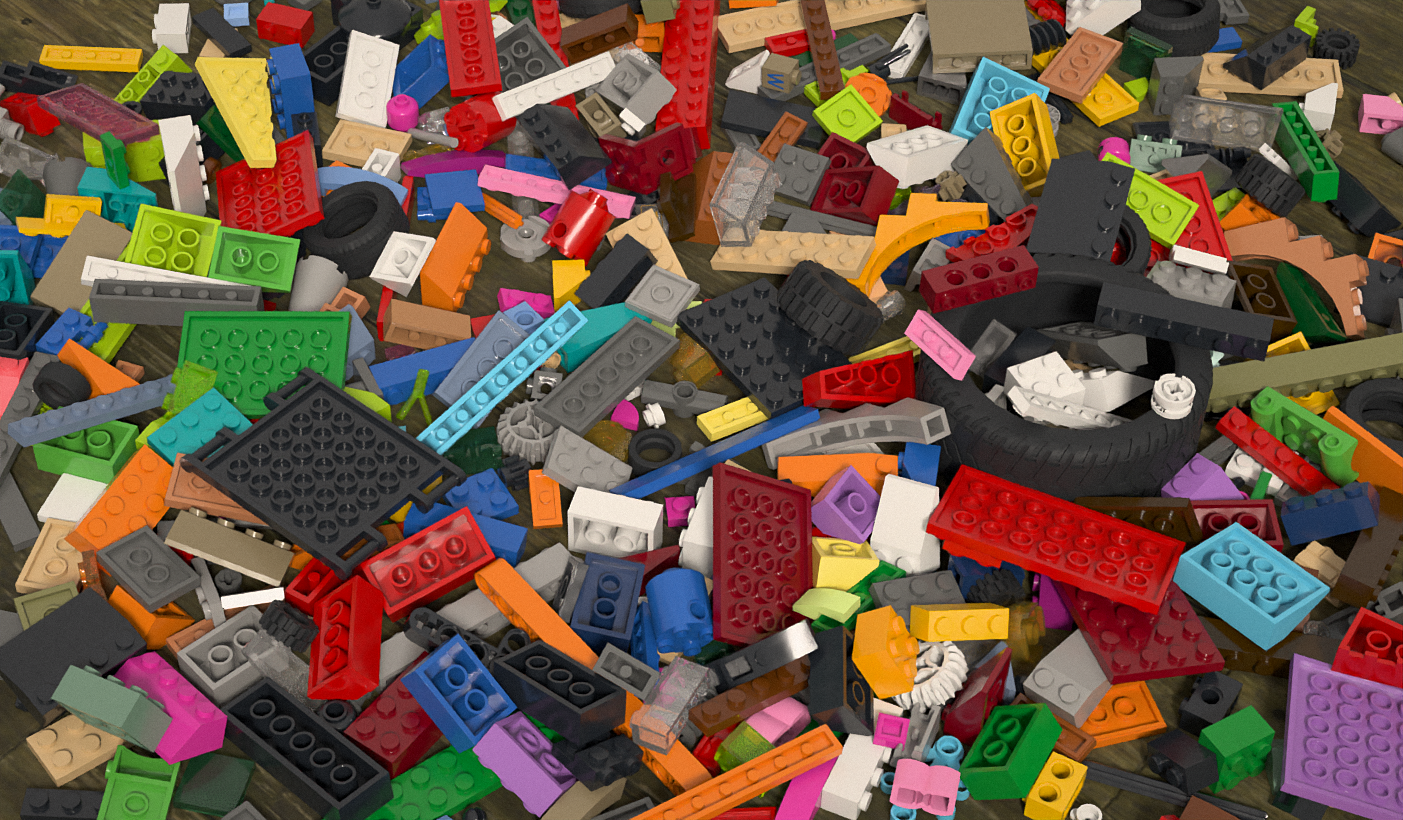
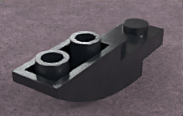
(762, 656)

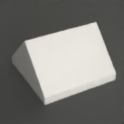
(402, 261)

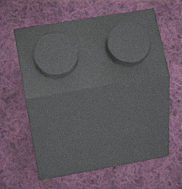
(1171, 79)

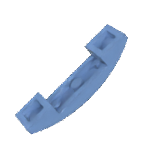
(337, 176)

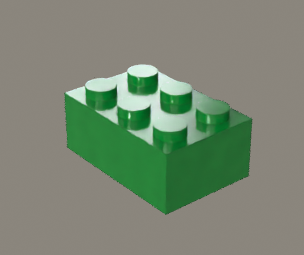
(1010, 751)

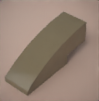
(583, 804)

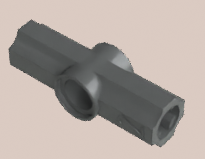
(681, 398)

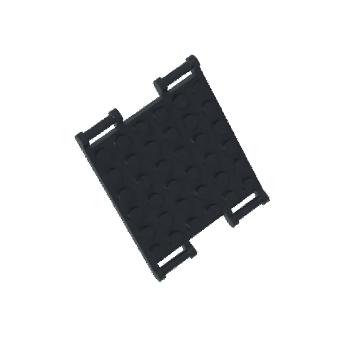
(323, 470)

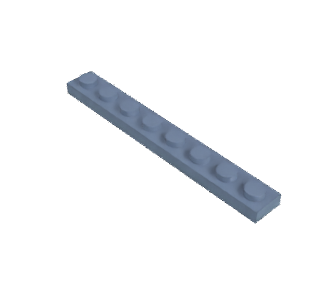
(90, 412)

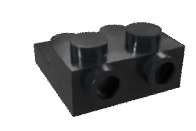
(600, 760)

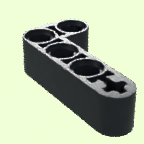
(485, 651)

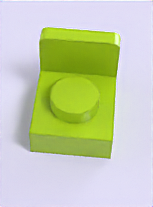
(1306, 23)

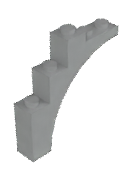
(902, 421)

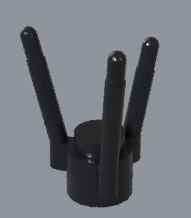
(882, 69)

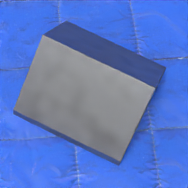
(1213, 170)

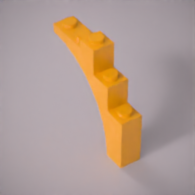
(923, 221)

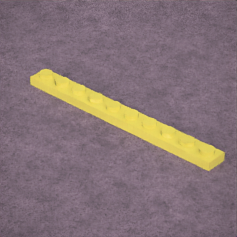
(745, 413)

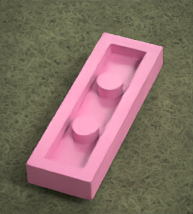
(940, 345)

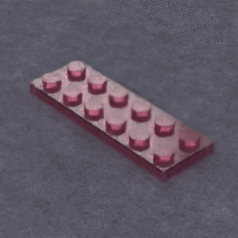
(97, 114)

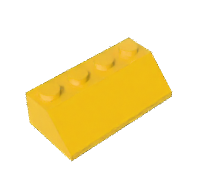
(1028, 139)

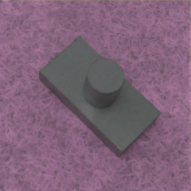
(363, 378)

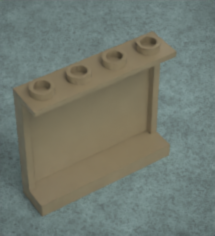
(975, 29)

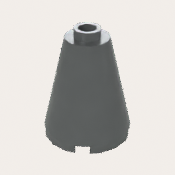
(64, 176)

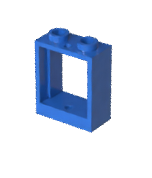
(422, 71)

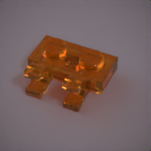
(90, 573)

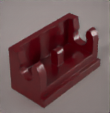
(911, 116)

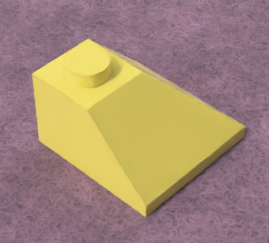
(841, 563)

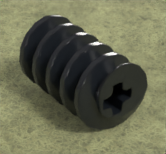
(1047, 36)

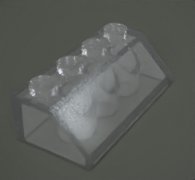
(1223, 122)
(744, 196)

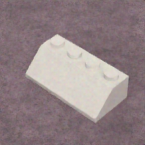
(917, 154)

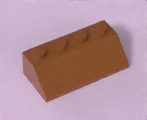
(708, 176)

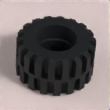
(1270, 185)

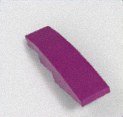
(453, 161)

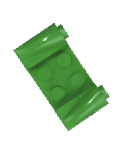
(1307, 434)
(138, 787)

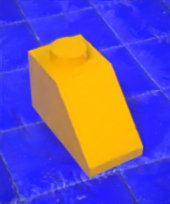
(566, 281)

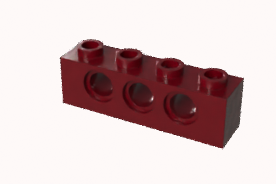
(978, 279)

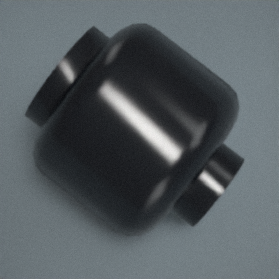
(337, 714)

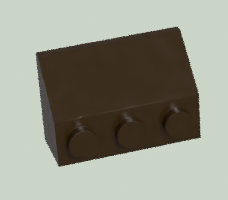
(1263, 295)

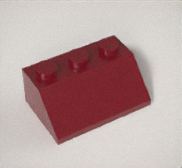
(1254, 515)

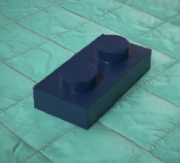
(896, 271)

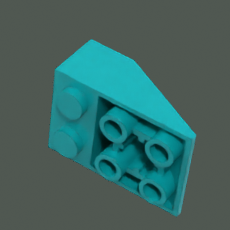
(117, 204)

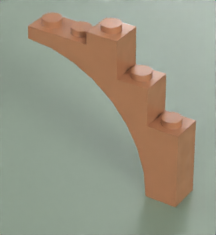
(1338, 276)

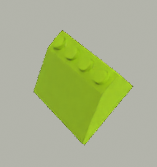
(172, 241)

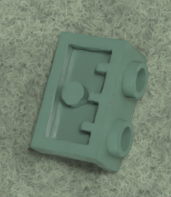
(1148, 155)

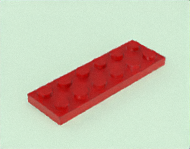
(470, 47)

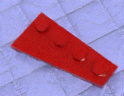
(1010, 234)

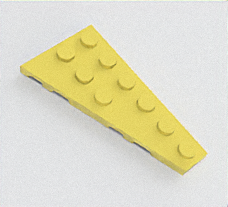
(244, 103)

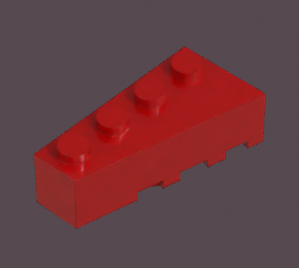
(869, 381)
(1372, 650)

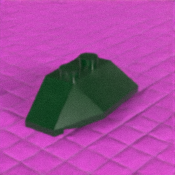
(1308, 308)

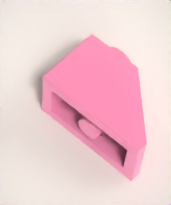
(1379, 115)

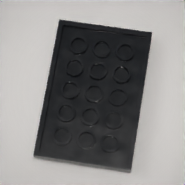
(759, 346)

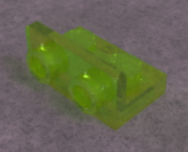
(190, 384)

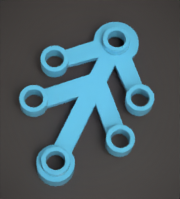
(939, 757)

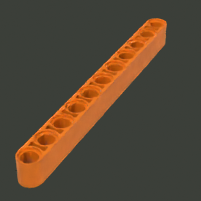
(530, 613)

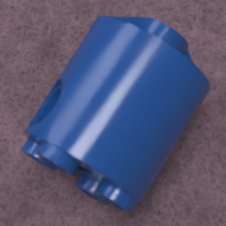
(680, 611)

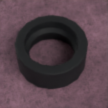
(60, 385)
(650, 440)

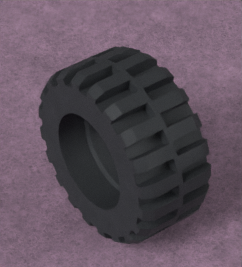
(829, 308)

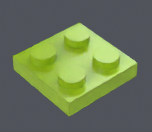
(847, 115)

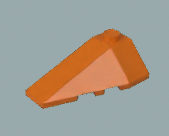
(816, 470)

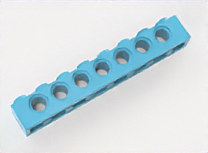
(503, 379)

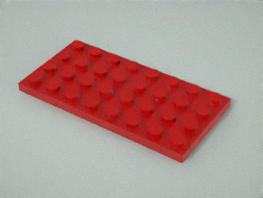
(1057, 539)

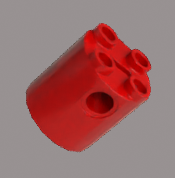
(477, 123)
(580, 225)

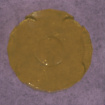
(610, 438)

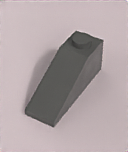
(1388, 604)

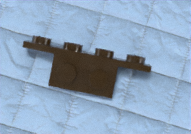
(678, 205)

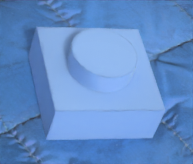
(237, 14)

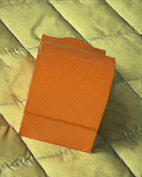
(544, 500)

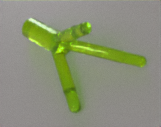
(418, 392)

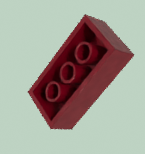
(395, 728)

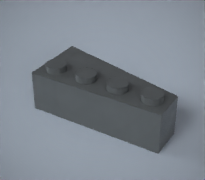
(992, 175)

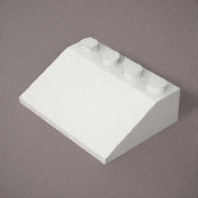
(183, 166)

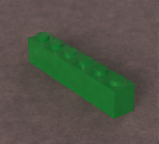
(1306, 154)

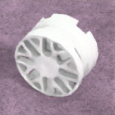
(1173, 395)

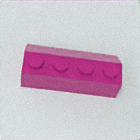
(196, 721)

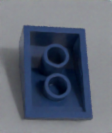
(607, 602)

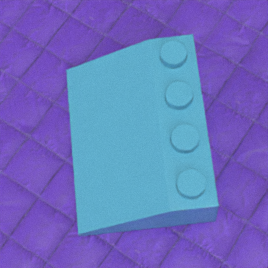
(988, 90)
(1249, 585)

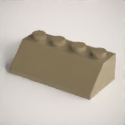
(230, 547)

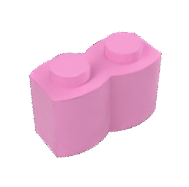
(780, 721)
(925, 787)

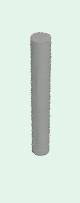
(433, 137)

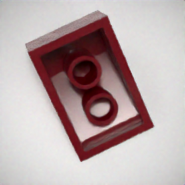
(844, 154)
(856, 193)
(977, 699)

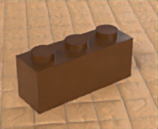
(599, 33)

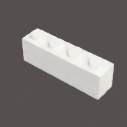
(858, 770)

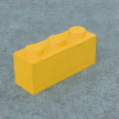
(959, 622)

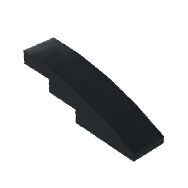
(34, 78)

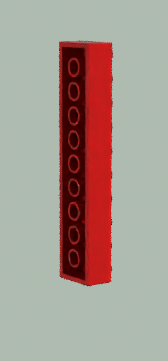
(691, 67)

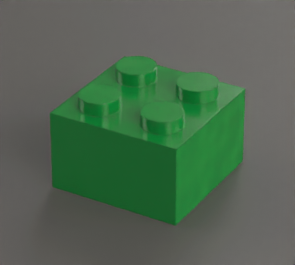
(1239, 746)

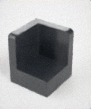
(1299, 807)

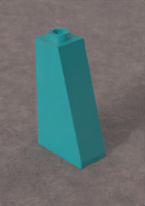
(601, 326)

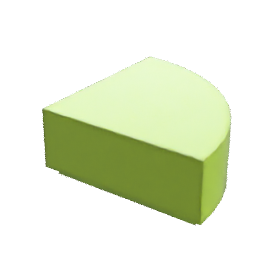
(1137, 88)

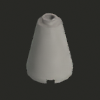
(315, 284)

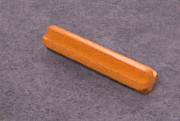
(502, 212)

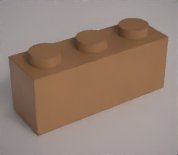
(423, 325)

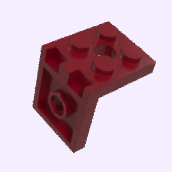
(640, 163)

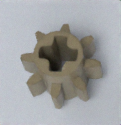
(1331, 141)
(951, 185)

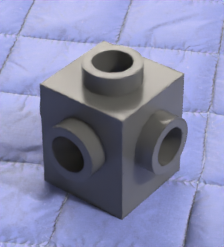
(542, 377)

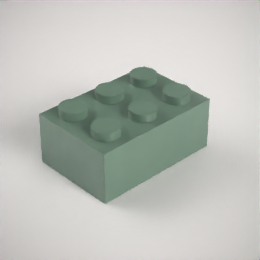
(113, 707)

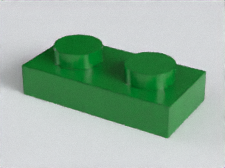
(115, 163)

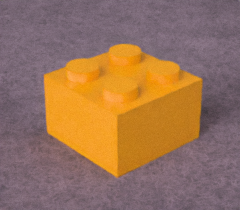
(885, 652)

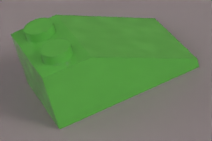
(254, 259)

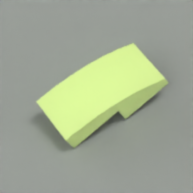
(828, 602)

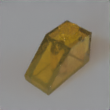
(692, 362)

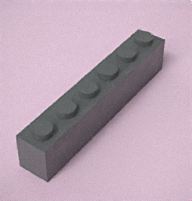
(166, 301)

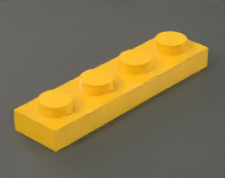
(92, 58)

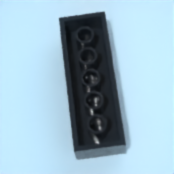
(328, 57)
(306, 753)

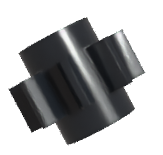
(514, 473)

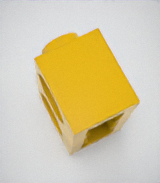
(1059, 792)

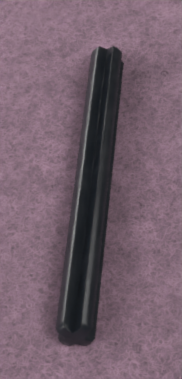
(1164, 791)

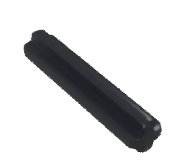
(1054, 100)

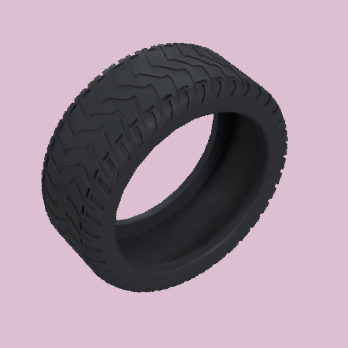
(1064, 463)

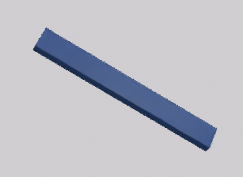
(717, 453)

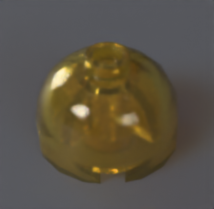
(1024, 628)

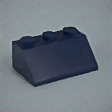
(1331, 512)

